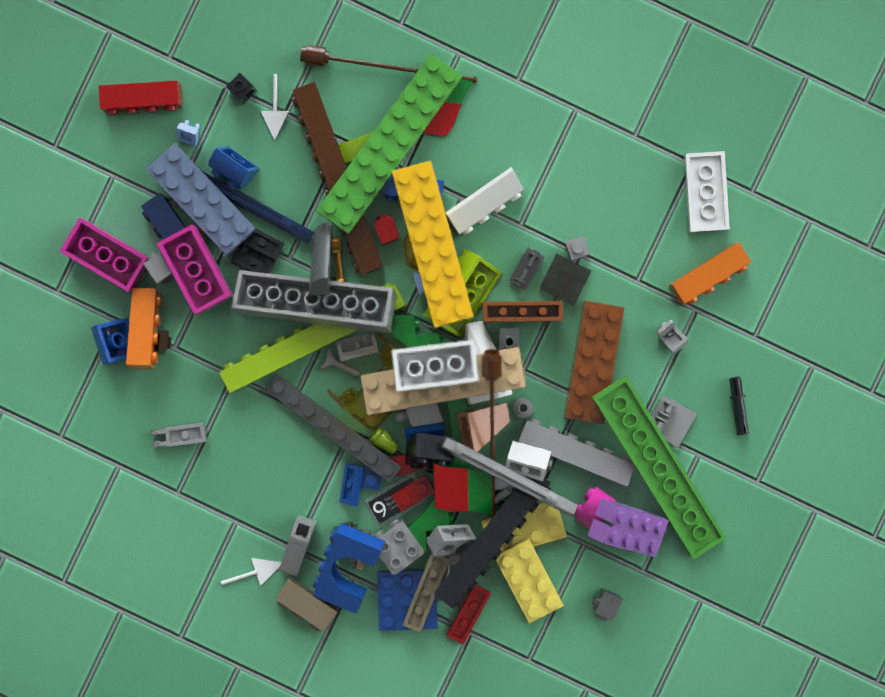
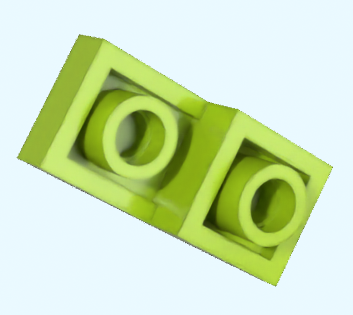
(352, 147)

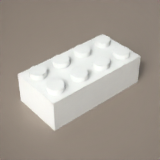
(436, 366)

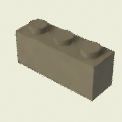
(305, 605)

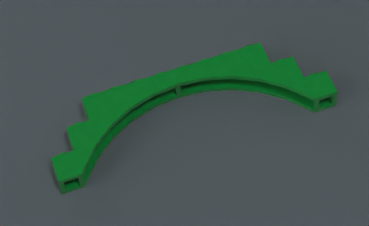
(404, 330)

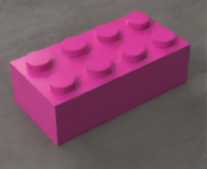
(105, 255)
(195, 270)

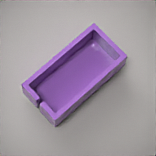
(629, 528)

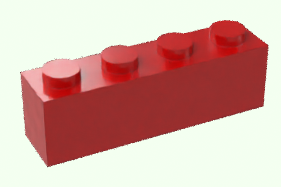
(140, 96)

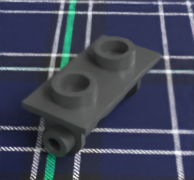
(526, 268)

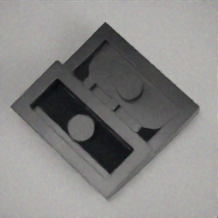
(258, 253)

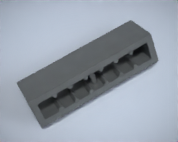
(321, 260)

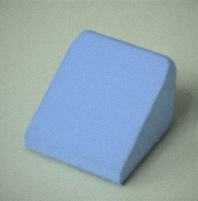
(419, 283)

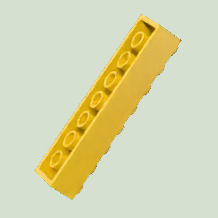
(432, 244)

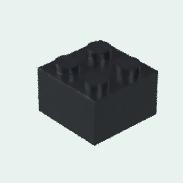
(425, 449)

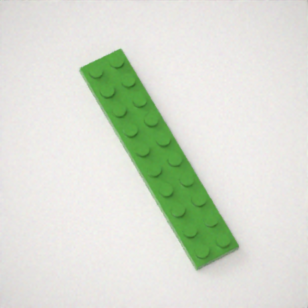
(389, 144)
(658, 467)

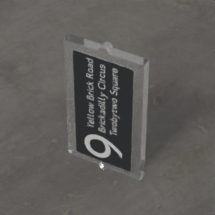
(382, 505)

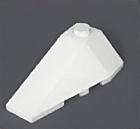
(478, 332)

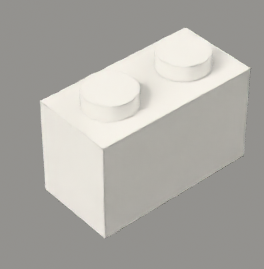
(528, 460)

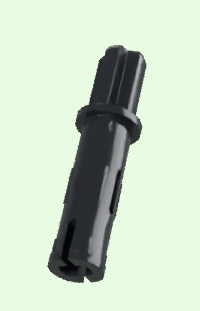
(738, 405)

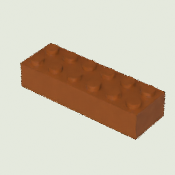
(593, 359)

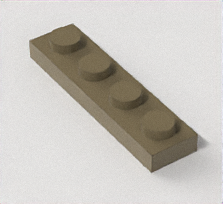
(425, 591)

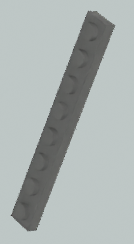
(333, 428)

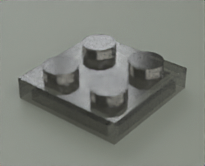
(565, 279)

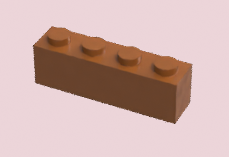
(523, 311)

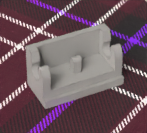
(357, 346)

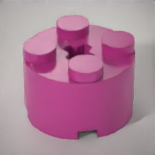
(586, 512)

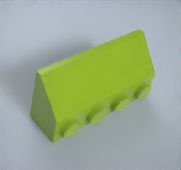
(479, 280)

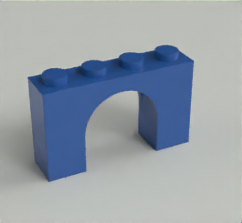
(331, 585)

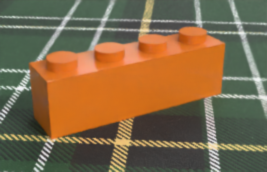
(710, 273)
(143, 328)

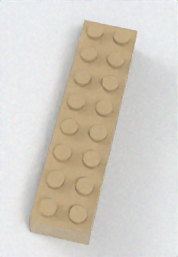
(383, 397)

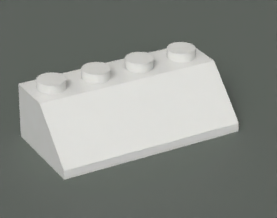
(484, 202)

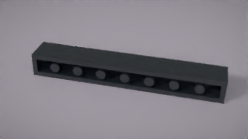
(487, 546)

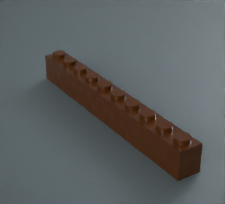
(333, 166)

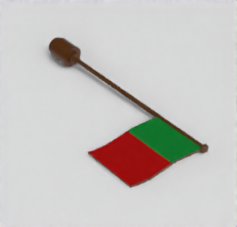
(443, 120)
(470, 487)

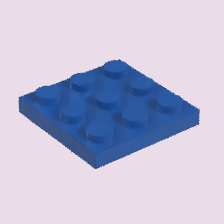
(395, 597)

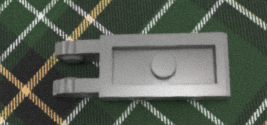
(181, 435)

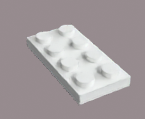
(706, 191)

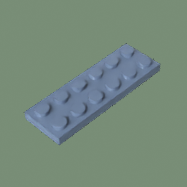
(200, 199)

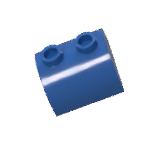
(232, 166)
(112, 340)

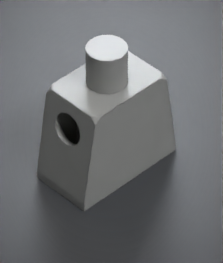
(420, 415)

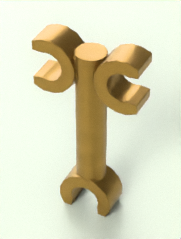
(336, 243)

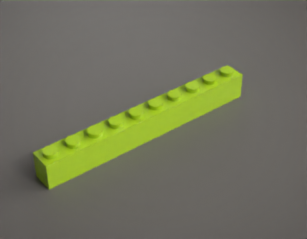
(286, 351)

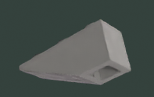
(297, 545)

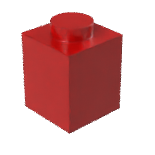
(386, 229)

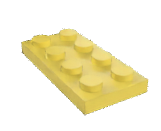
(541, 526)
(529, 580)

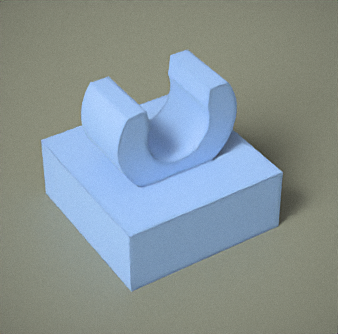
(187, 133)

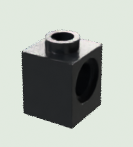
(241, 88)

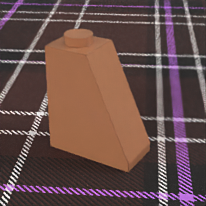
(475, 424)

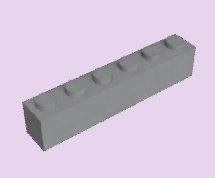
(577, 453)

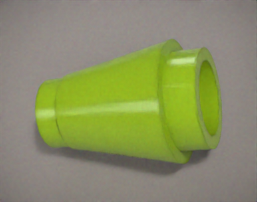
(383, 440)

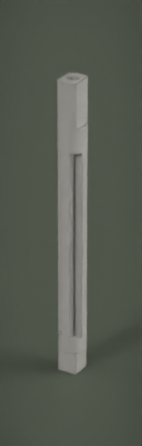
(509, 477)

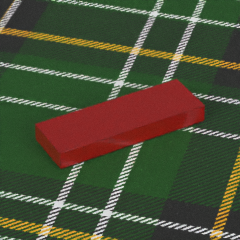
(468, 614)

